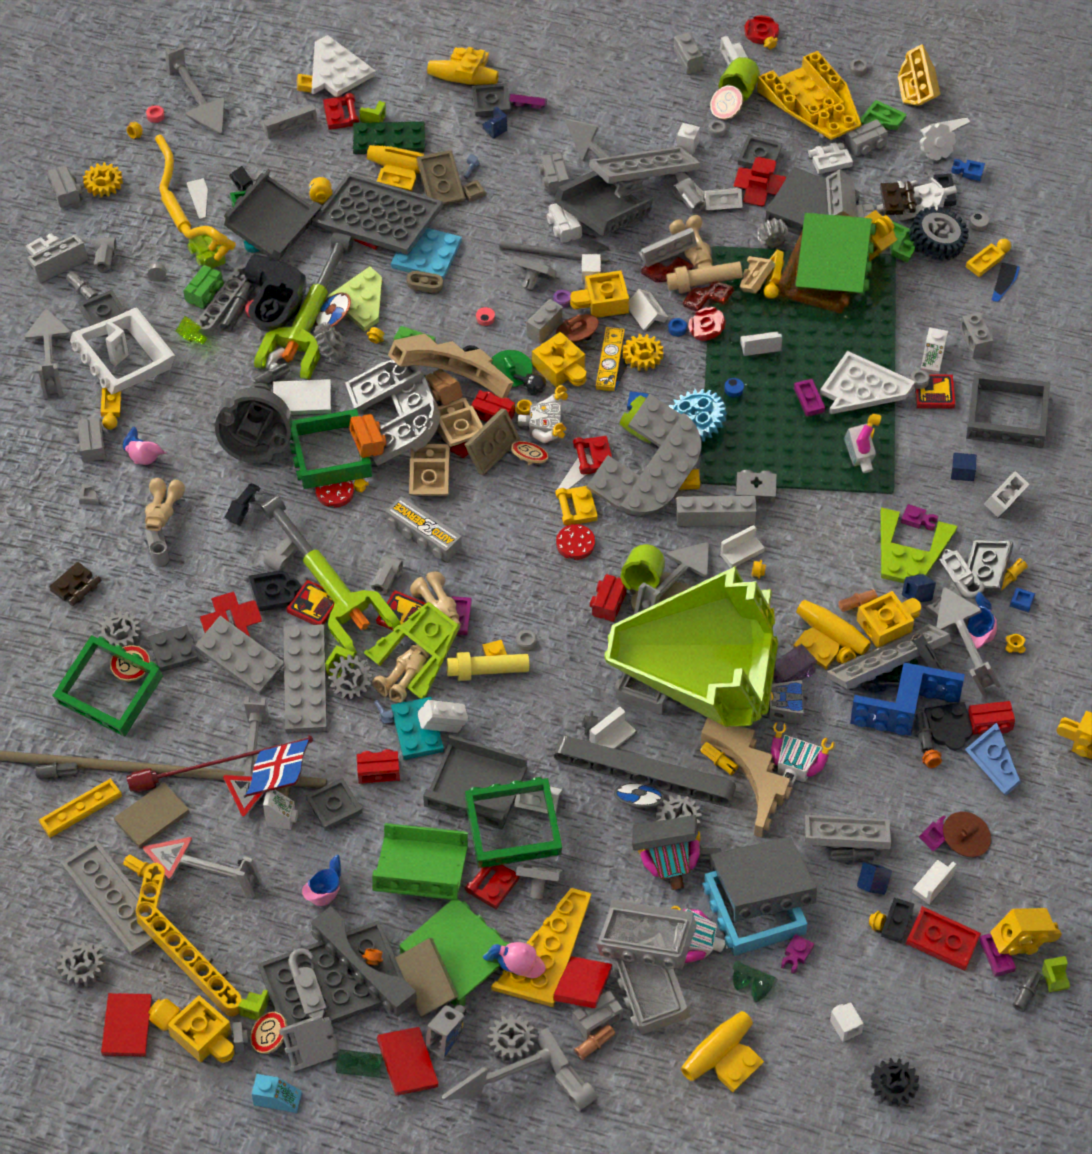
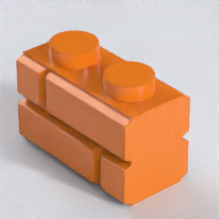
(367, 435)

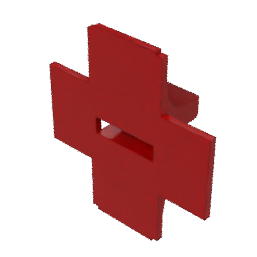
(757, 179)
(242, 614)

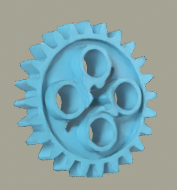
(703, 409)

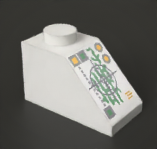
(934, 350)
(279, 810)

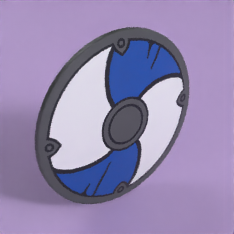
(638, 795)

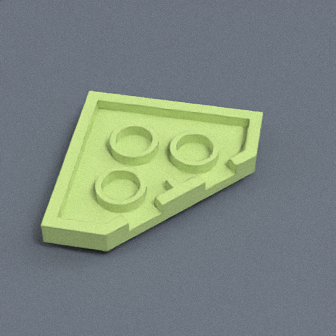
(365, 298)

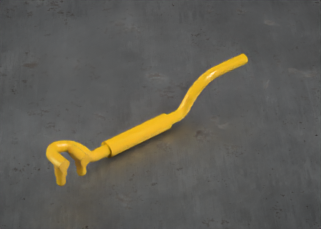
(178, 215)

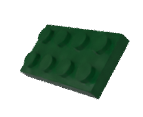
(394, 134)

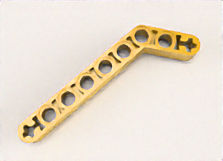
(185, 948)

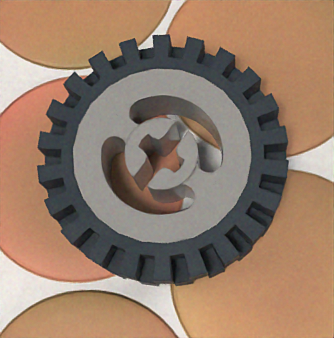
(938, 233)

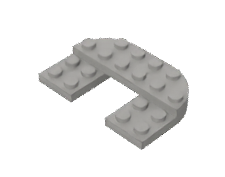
(413, 400)
(666, 471)

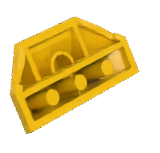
(918, 77)

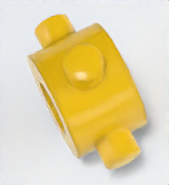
(770, 42)
(360, 485)

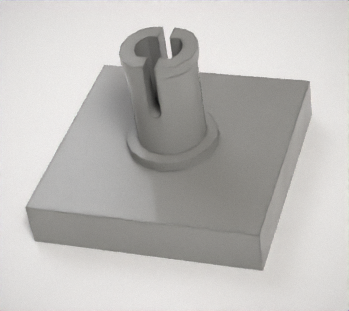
(533, 270)
(539, 876)

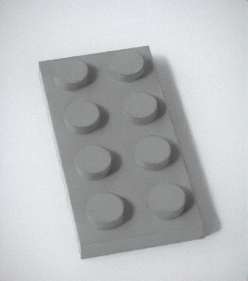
(239, 655)
(847, 832)

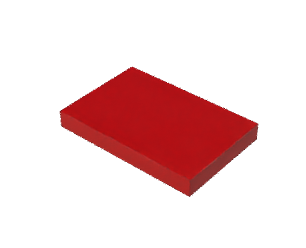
(943, 938)
(582, 982)
(126, 1024)
(407, 1061)

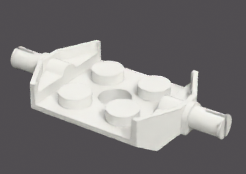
(929, 194)

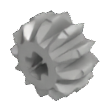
(772, 233)

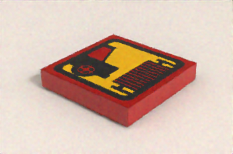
(938, 393)
(311, 604)
(402, 606)

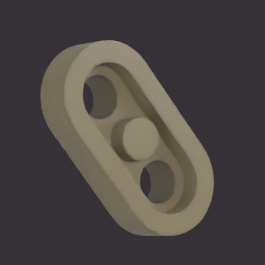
(424, 281)

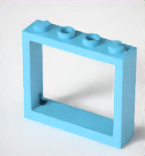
(753, 941)

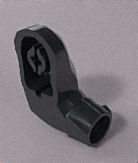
(279, 293)

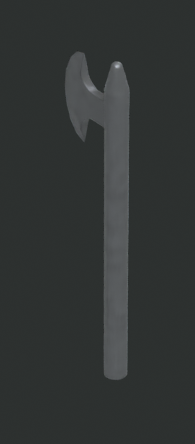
(592, 247)

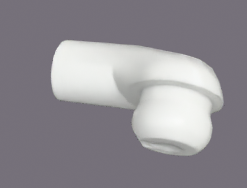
(273, 357)

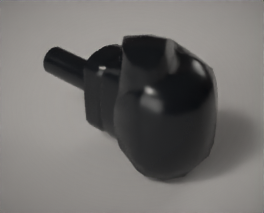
(534, 382)
(879, 684)

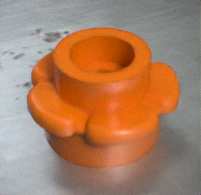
(932, 758)
(373, 956)

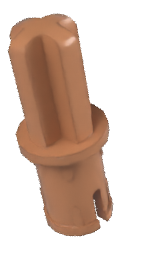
(857, 600)
(594, 1042)

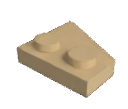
(756, 273)

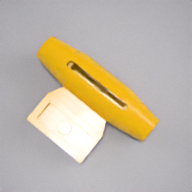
(446, 70)
(398, 164)
(828, 634)
(722, 1051)

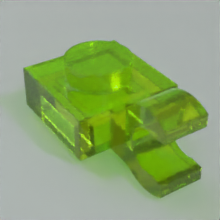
(190, 330)

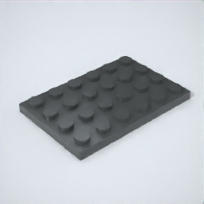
(378, 213)
(339, 988)

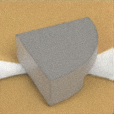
(88, 495)

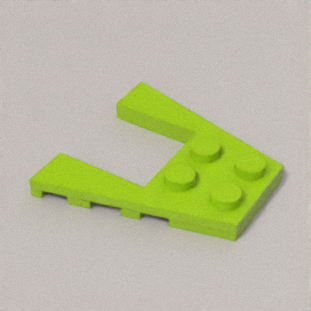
(904, 561)
(429, 630)

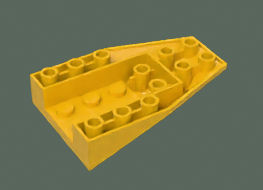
(813, 96)

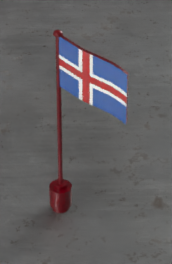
(273, 769)

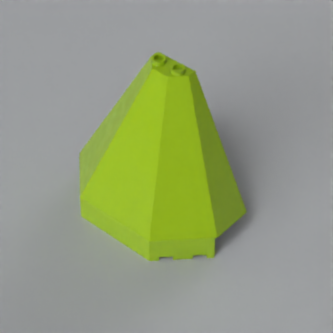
(704, 648)

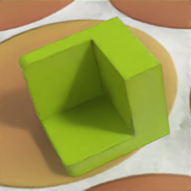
(370, 115)
(335, 656)
(1055, 974)
(254, 1005)

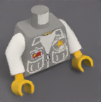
(545, 418)

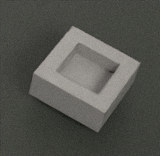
(240, 1037)

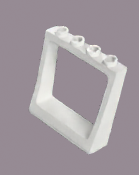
(144, 335)

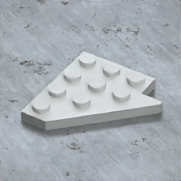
(337, 68)
(863, 384)

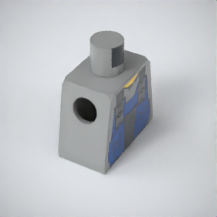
(786, 702)
(445, 1030)

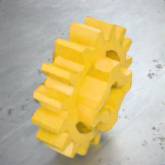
(100, 179)
(643, 352)

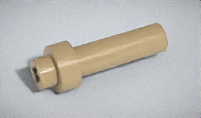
(685, 279)

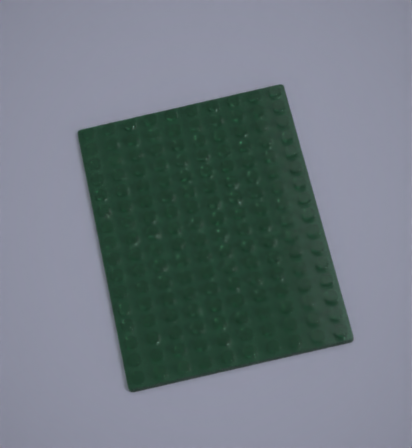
(767, 423)

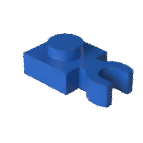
(970, 169)

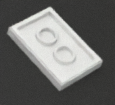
(305, 396)

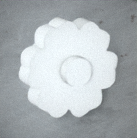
(937, 141)

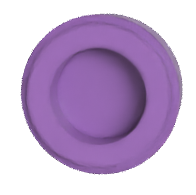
(562, 297)

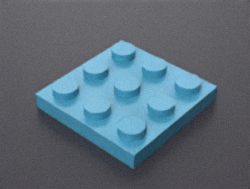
(430, 254)

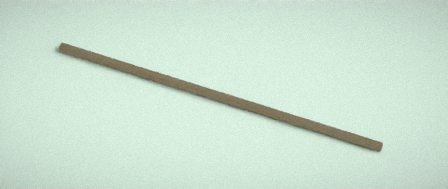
(127, 766)

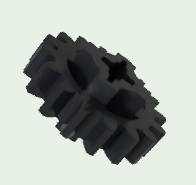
(891, 1073)

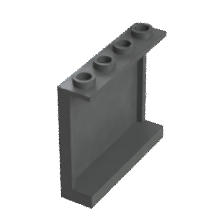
(800, 195)
(597, 206)
(270, 216)
(469, 766)
(764, 878)

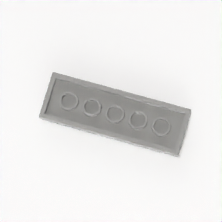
(644, 164)
(885, 657)
(305, 679)
(109, 894)

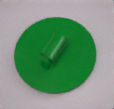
(511, 363)

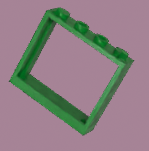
(332, 474)
(137, 704)
(519, 853)

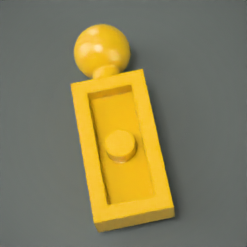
(988, 257)
(771, 289)
(110, 408)

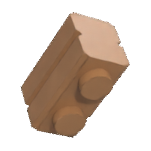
(444, 387)

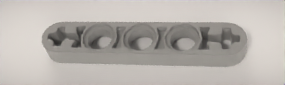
(222, 307)

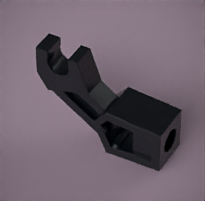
(241, 179)
(240, 506)

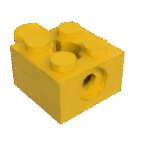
(884, 233)
(599, 287)
(550, 362)
(884, 610)
(1079, 733)
(1025, 931)
(202, 1031)

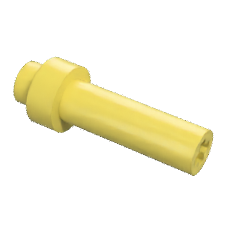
(464, 666)

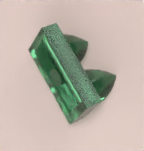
(761, 984)
(359, 1063)

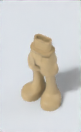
(699, 254)
(157, 513)
(436, 582)
(408, 663)

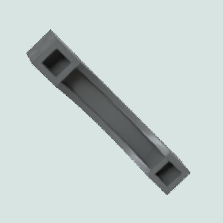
(390, 990)

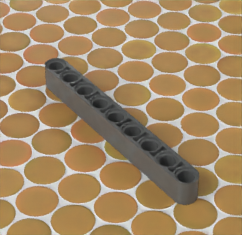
(645, 771)

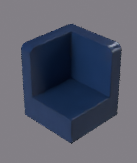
(497, 124)
(963, 466)
(919, 587)
(874, 878)

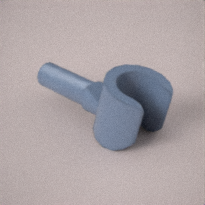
(473, 162)
(386, 716)

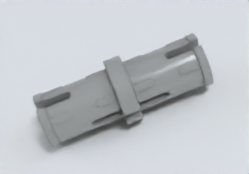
(81, 286)

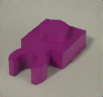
(917, 516)
(933, 834)
(797, 950)

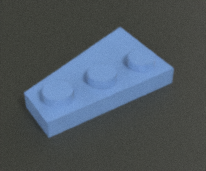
(994, 759)

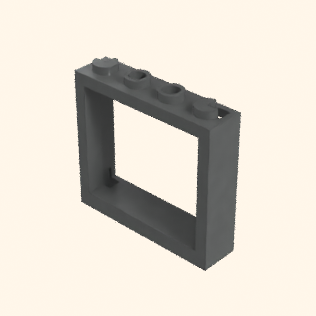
(1004, 433)

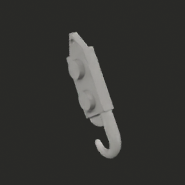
(959, 573)
(307, 986)

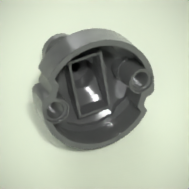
(252, 424)

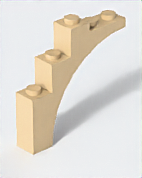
(473, 364)
(756, 765)

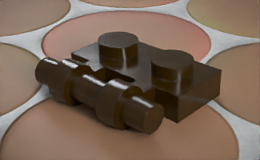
(892, 198)
(71, 581)

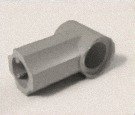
(687, 192)
(104, 249)
(157, 547)
(280, 556)
(387, 571)
(578, 1092)

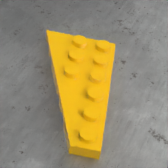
(554, 946)

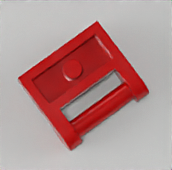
(335, 114)
(598, 448)
(496, 888)

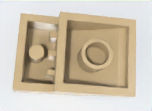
(458, 422)
(430, 471)

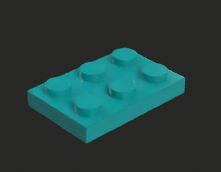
(412, 738)

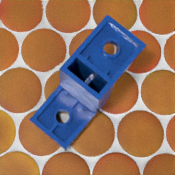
(900, 716)

